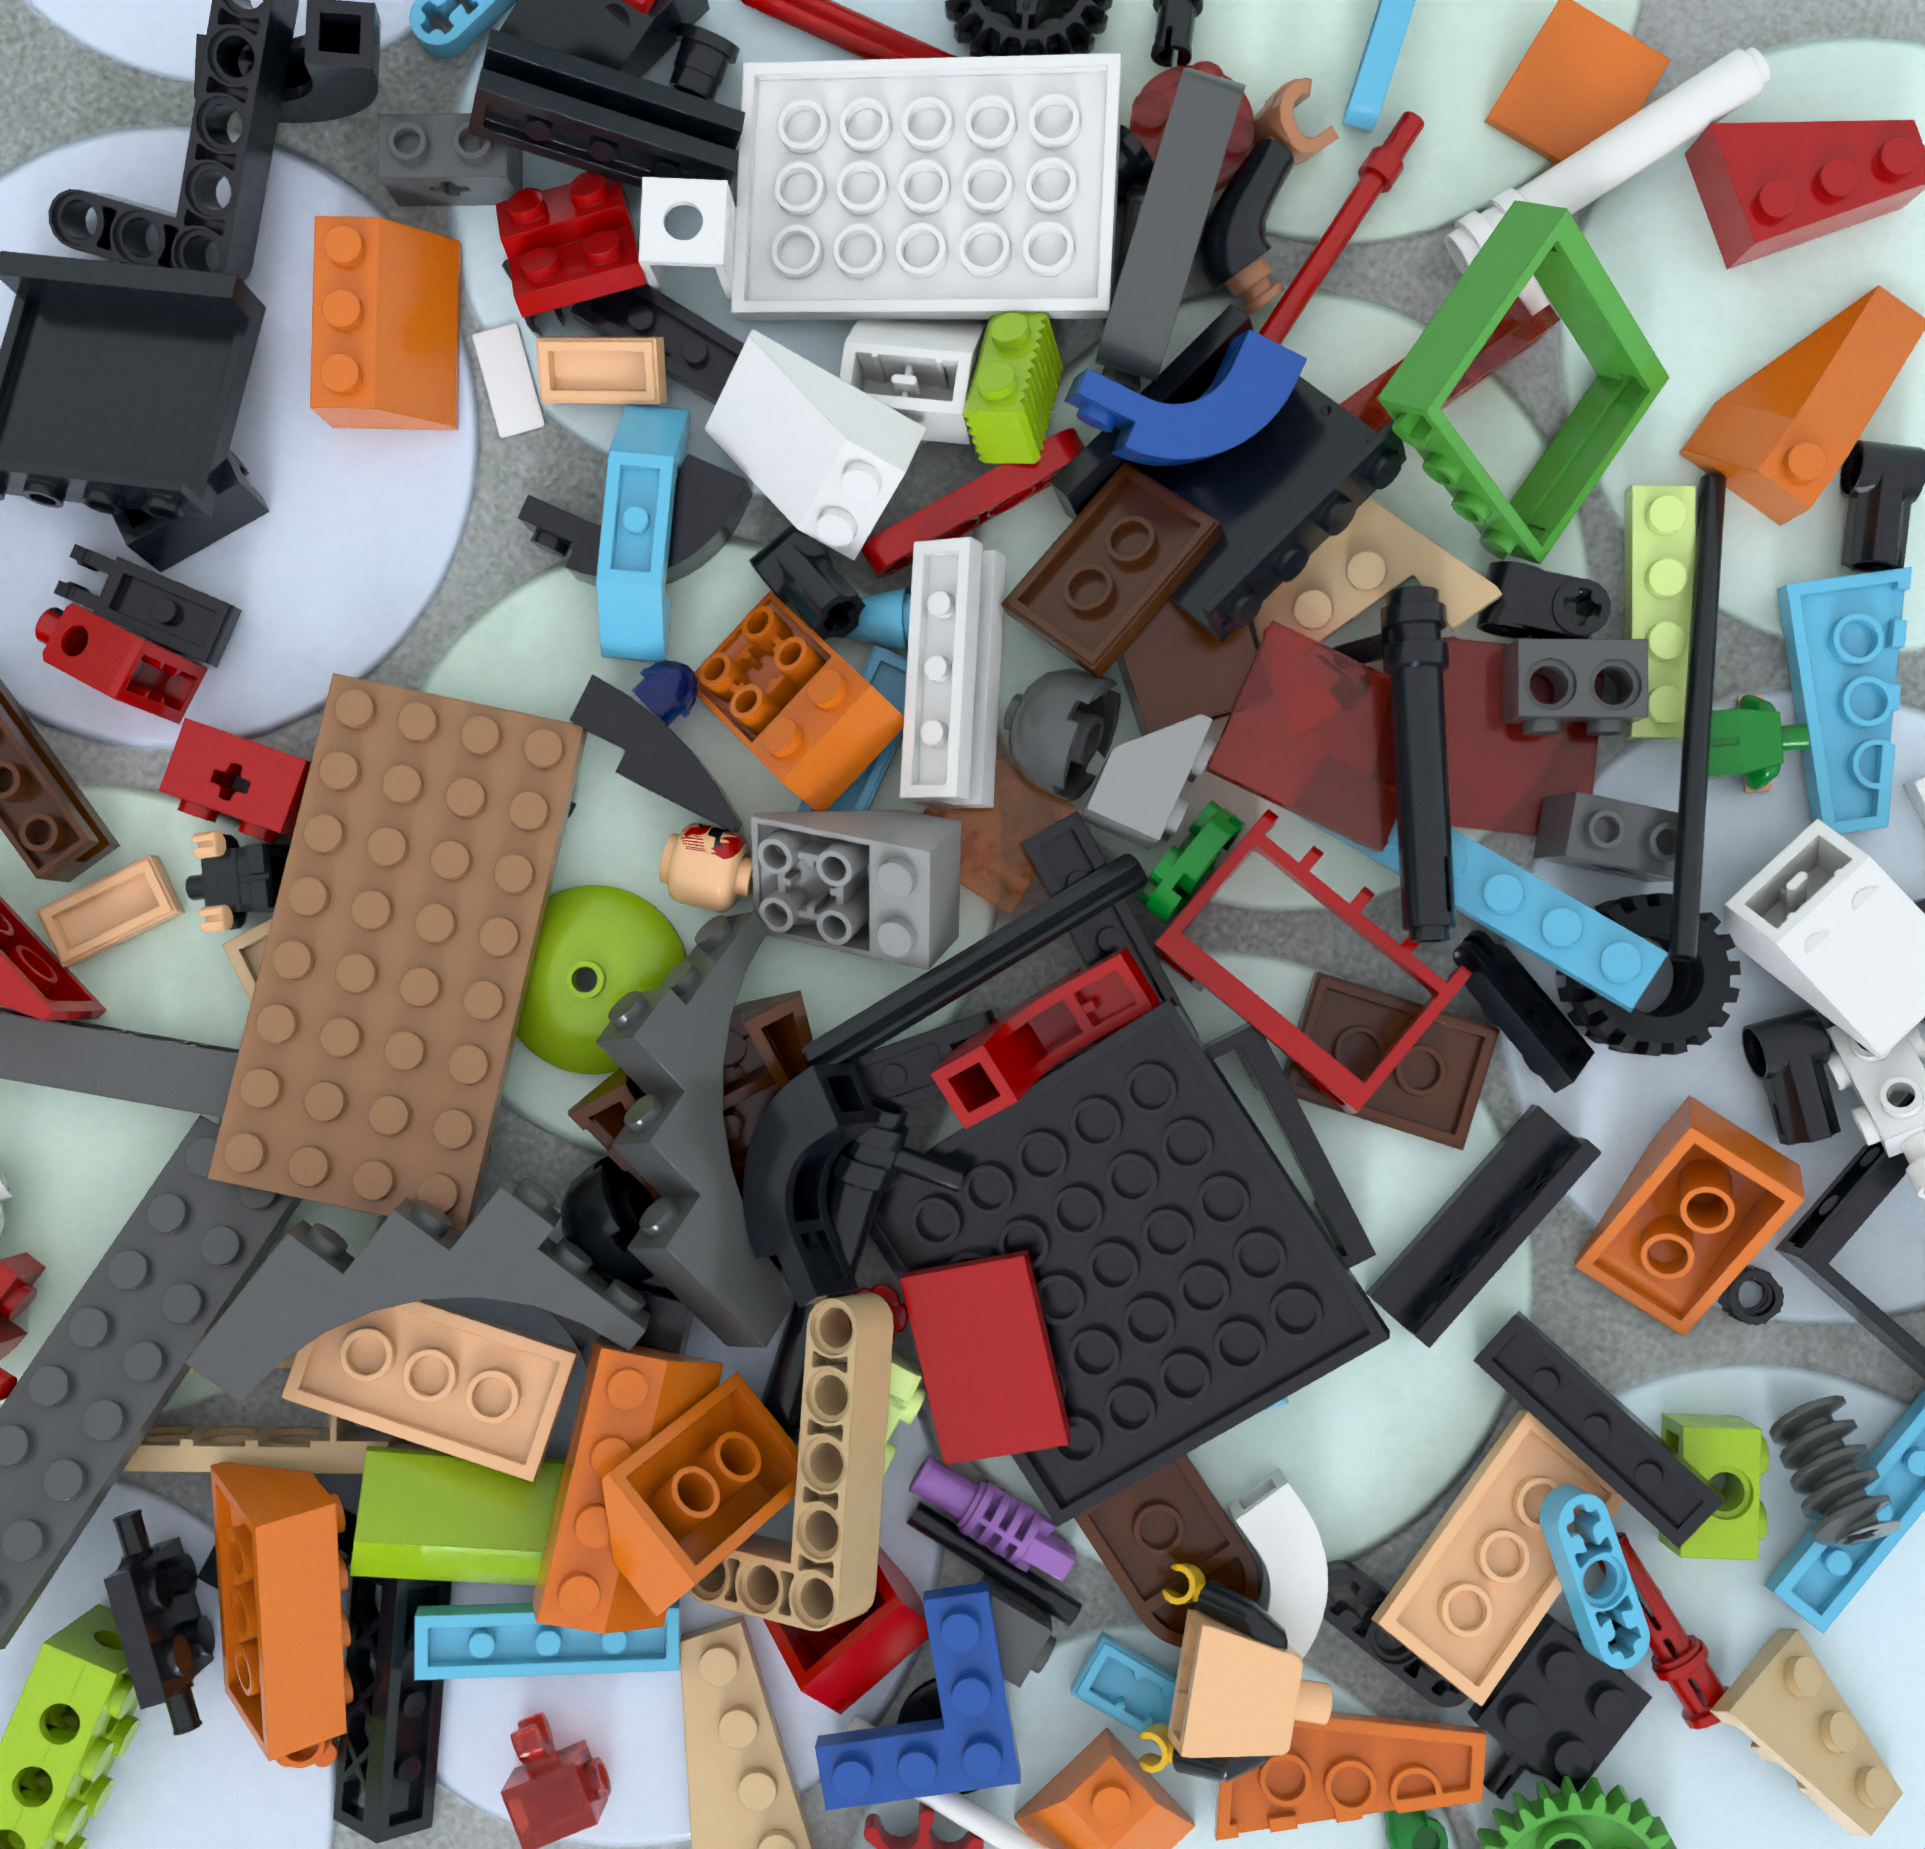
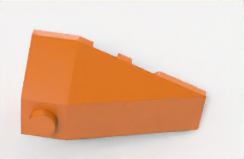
(1804, 411)

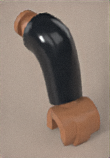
(1236, 228)

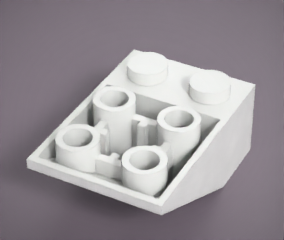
(1836, 936)

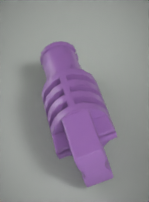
(995, 1519)

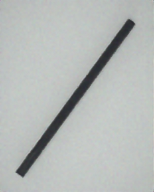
(1697, 721)

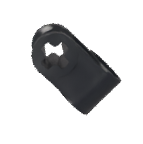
(1535, 603)

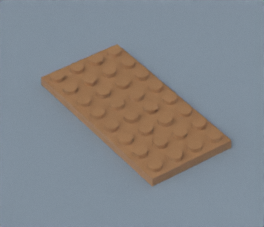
(399, 952)

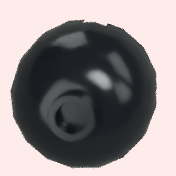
(603, 1217)

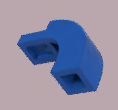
(1238, 403)

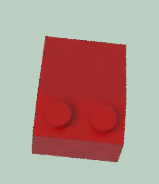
(34, 978)

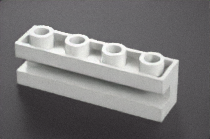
(953, 674)

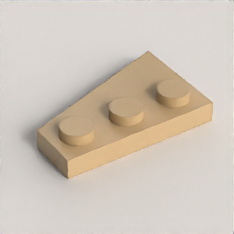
(1808, 1729)

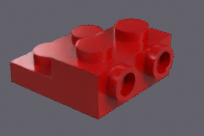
(569, 243)

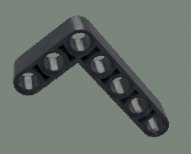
(208, 157)

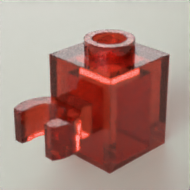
(553, 1789)

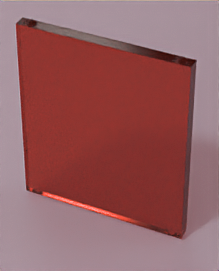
(1314, 737)
(1493, 767)

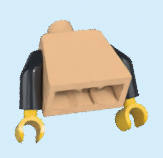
(1232, 1687)

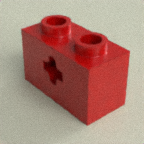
(204, 776)

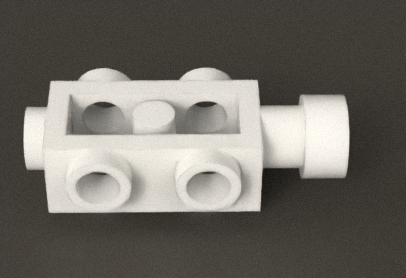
(1882, 1081)

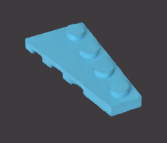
(1843, 676)

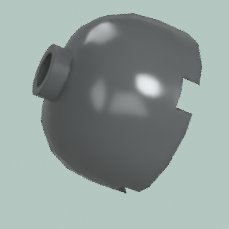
(1060, 729)

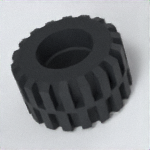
(1695, 995)

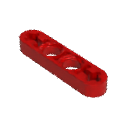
(970, 505)

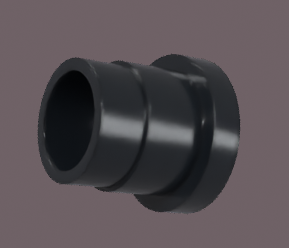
(701, 61)

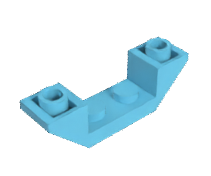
(637, 532)

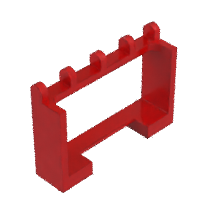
(1317, 1065)

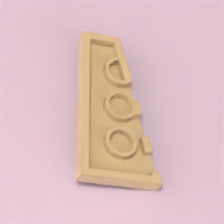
(735, 1754)

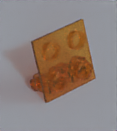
(990, 837)

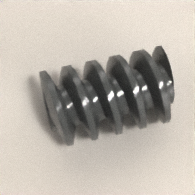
(1829, 1474)

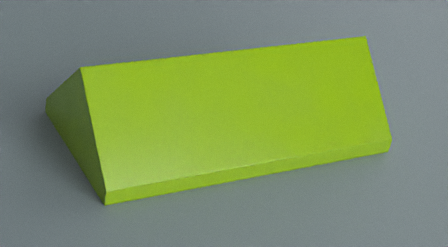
(451, 1518)

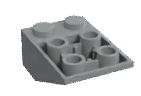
(859, 881)

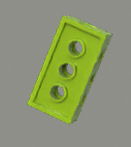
(66, 1736)

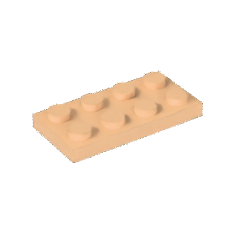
(440, 1383)
(1487, 1565)

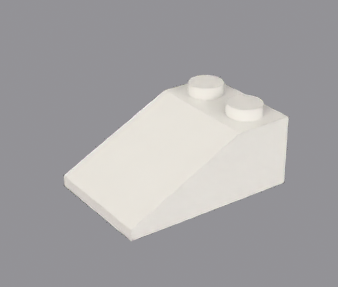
(812, 442)

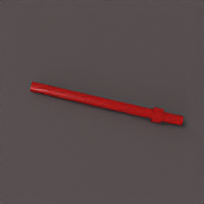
(1376, 176)

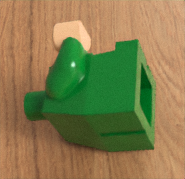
(1752, 742)

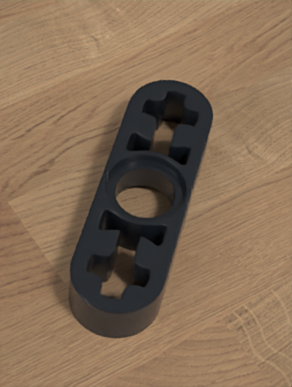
(1345, 1617)

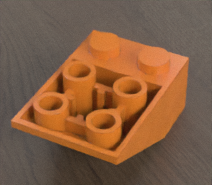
(796, 703)

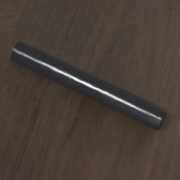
(1023, 1583)

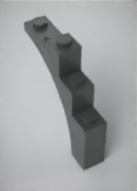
(677, 1137)
(414, 1256)

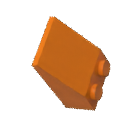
(1691, 1216)

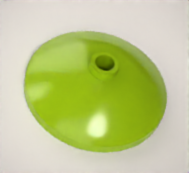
(618, 938)

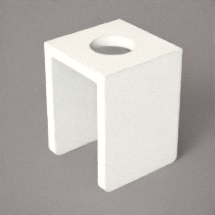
(709, 248)

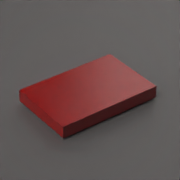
(986, 1358)

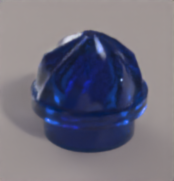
(668, 690)

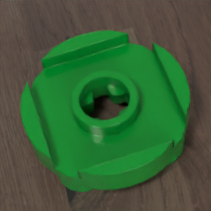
(1187, 867)

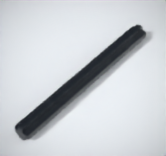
(977, 963)

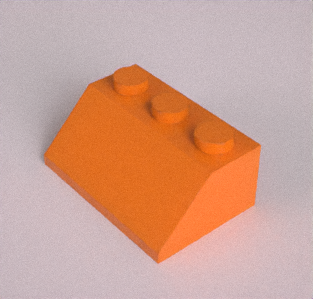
(385, 325)
(697, 1492)

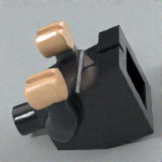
(234, 879)

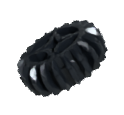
(996, 39)

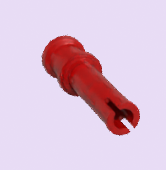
(1680, 1657)

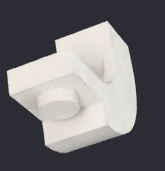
(1290, 1557)

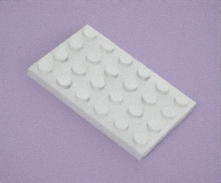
(928, 188)

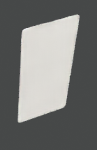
(508, 380)

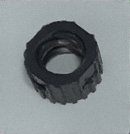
(1768, 1306)

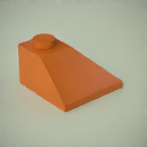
(1104, 1804)

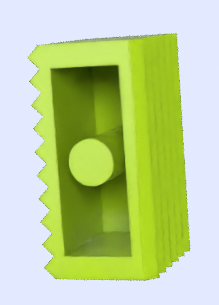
(1013, 388)

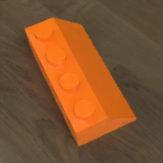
(620, 1409)
(281, 1604)

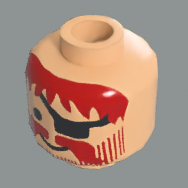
(707, 867)

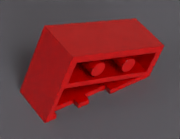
(1801, 180)

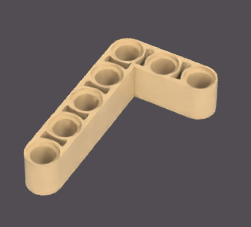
(797, 1578)

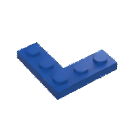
(946, 1755)

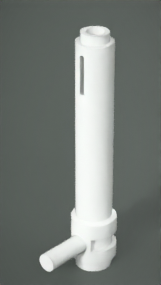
(1619, 154)

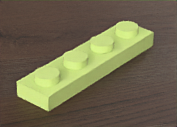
(1659, 598)

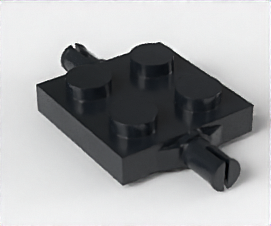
(160, 1621)
(1556, 1710)

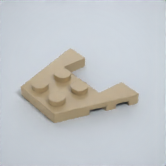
(1361, 567)

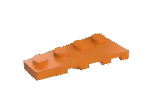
(1355, 1770)

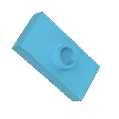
(1125, 1684)

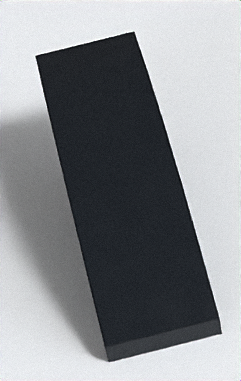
(653, 753)

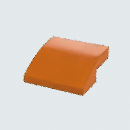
(1575, 83)

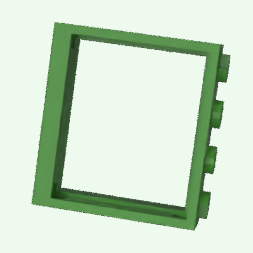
(1630, 376)

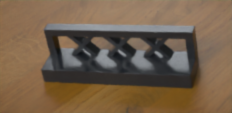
(1482, 1224)
(402, 1713)

